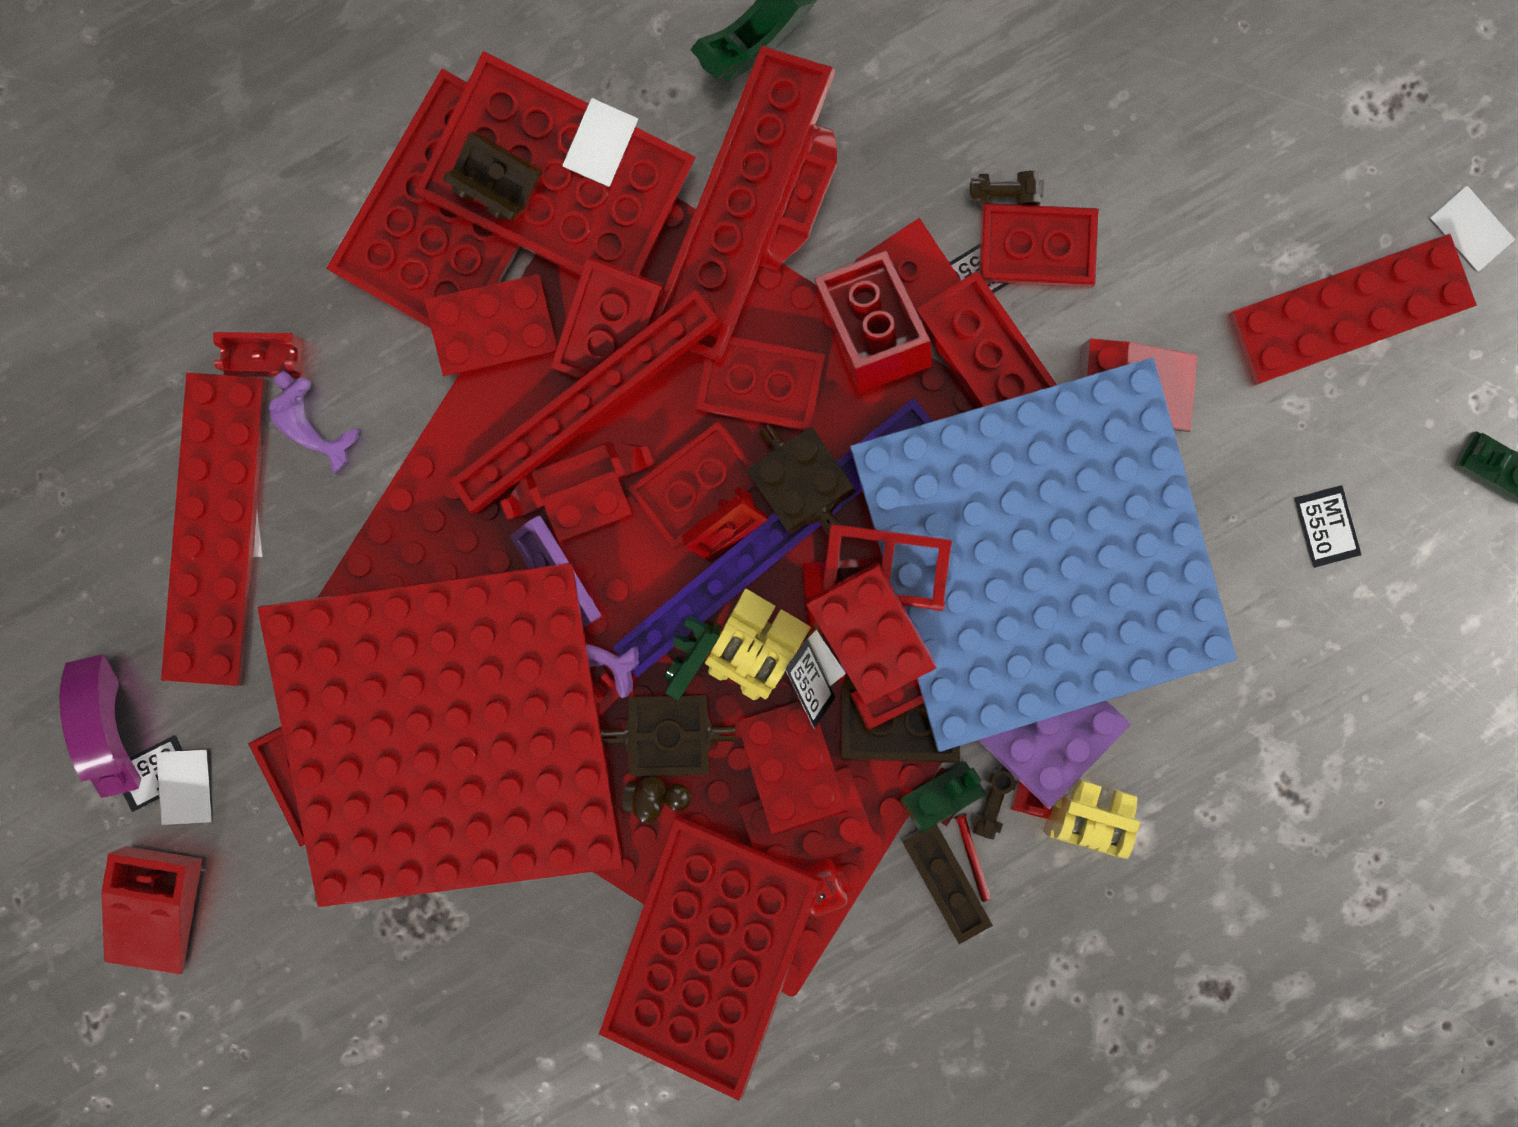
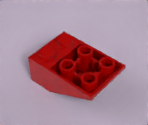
(148, 908)

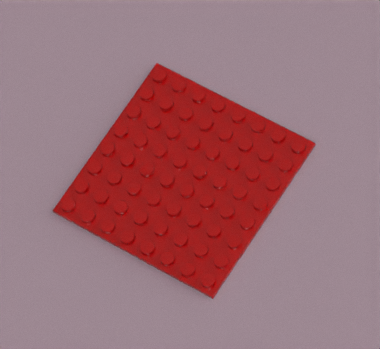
(442, 735)

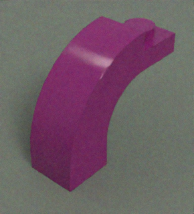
(90, 726)

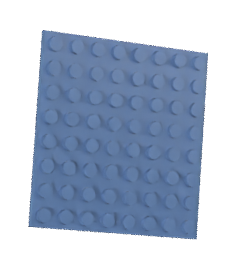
(1067, 553)

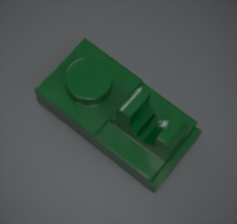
(1491, 463)
(683, 670)
(943, 796)

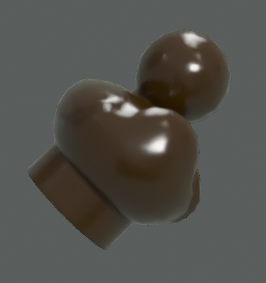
(649, 796)

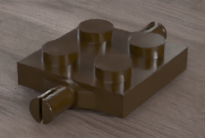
(800, 480)
(668, 735)

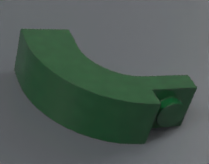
(736, 47)

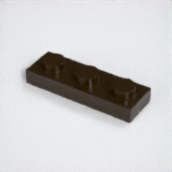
(947, 883)

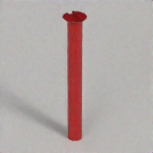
(973, 857)

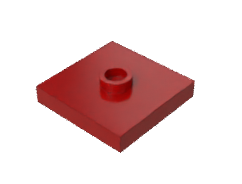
(918, 262)

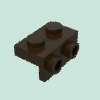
(493, 177)

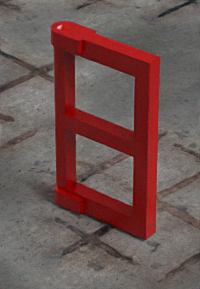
(935, 603)

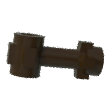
(1027, 188)
(1001, 783)

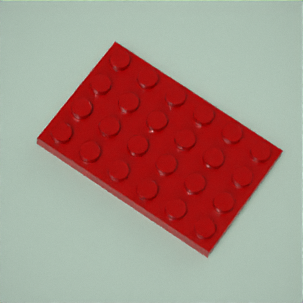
(568, 211)
(408, 246)
(709, 957)

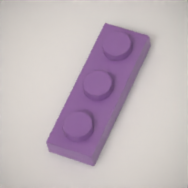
(540, 549)

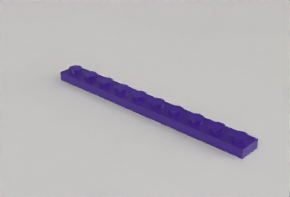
(742, 563)

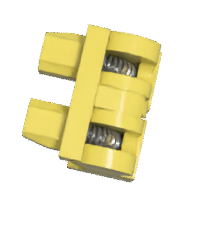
(754, 649)
(1090, 826)

